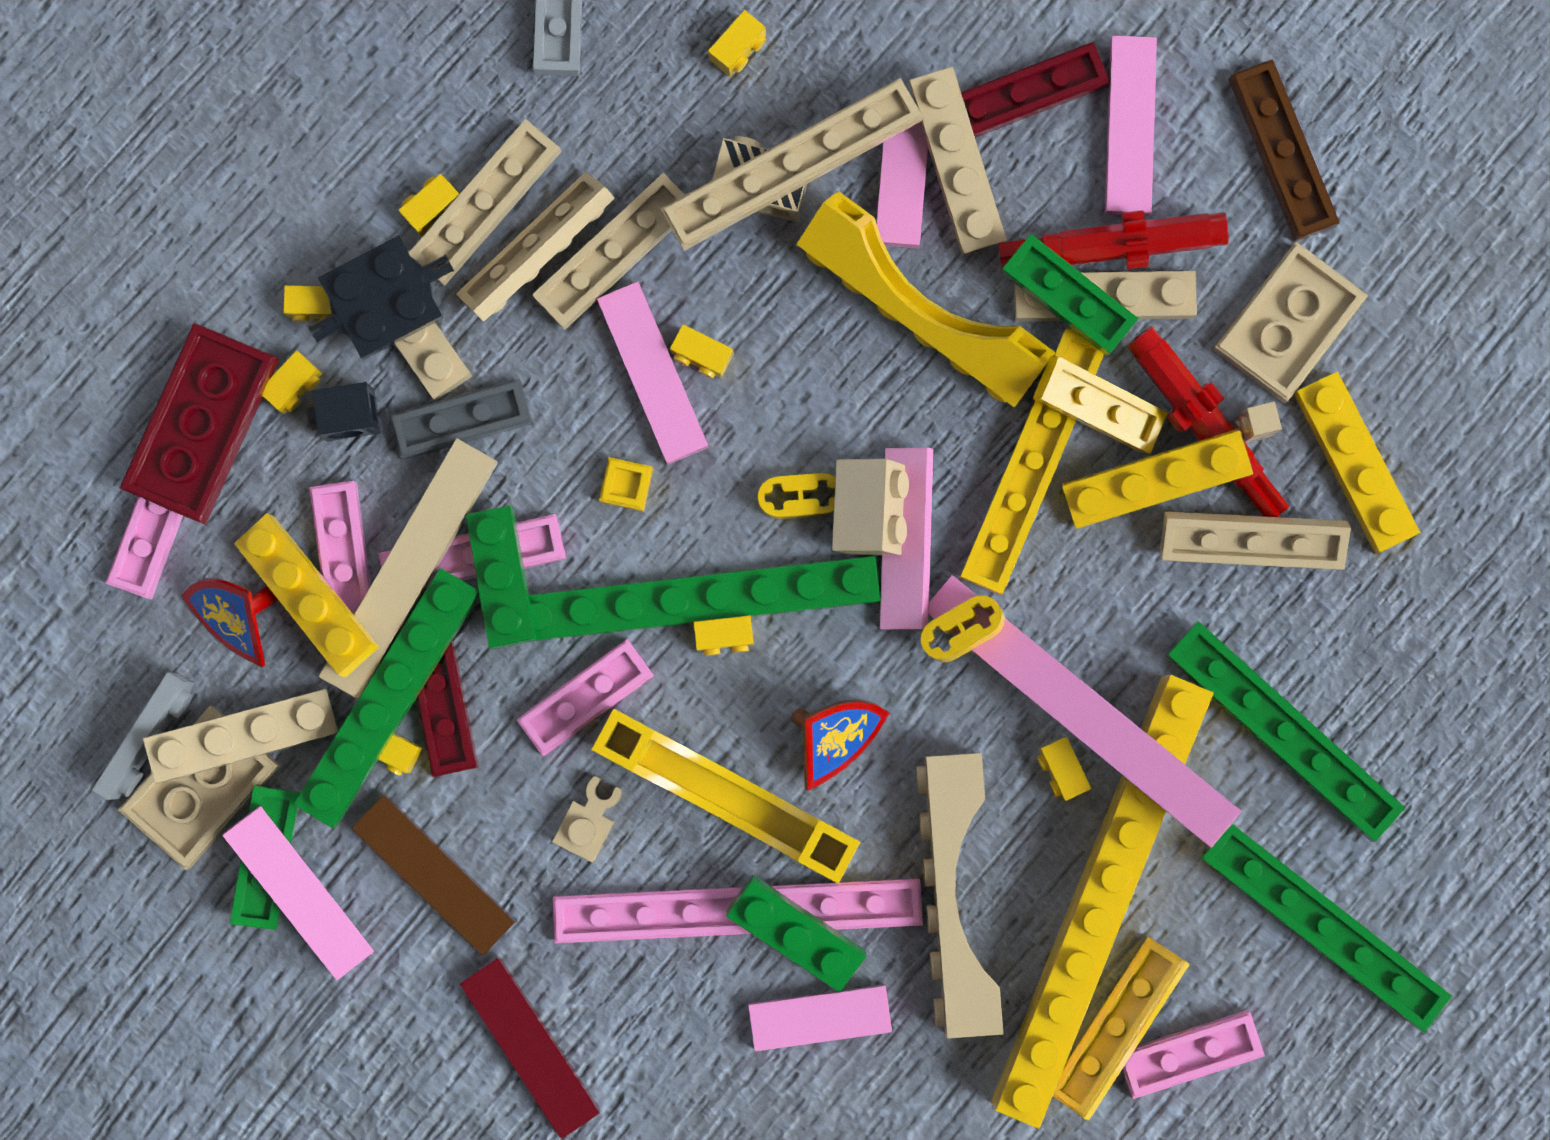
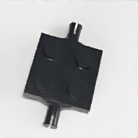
(380, 297)

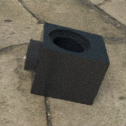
(344, 412)

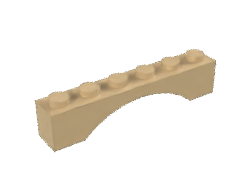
(968, 994)

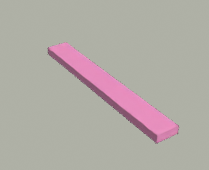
(1096, 722)
(704, 910)

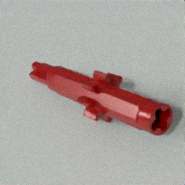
(1132, 239)
(1198, 410)

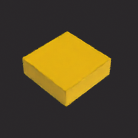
(626, 484)

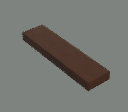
(1283, 150)
(434, 874)

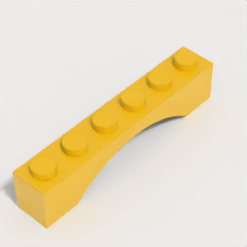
(850, 246)
(726, 795)

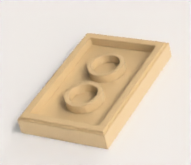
(1290, 322)
(195, 809)

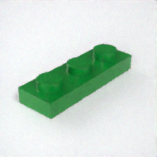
(1069, 295)
(501, 577)
(251, 902)
(796, 933)

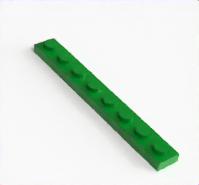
(705, 598)

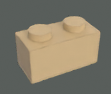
(1258, 422)

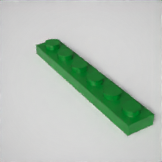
(387, 698)
(1285, 732)
(1327, 928)

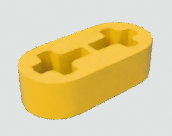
(797, 484)
(957, 619)

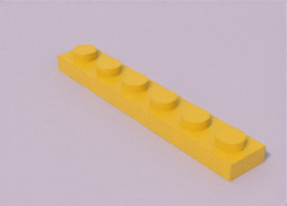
(1025, 480)

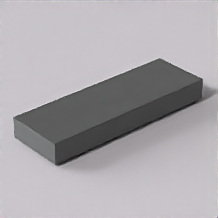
(461, 417)

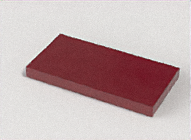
(199, 423)

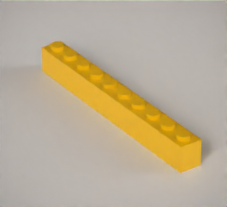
(1094, 916)

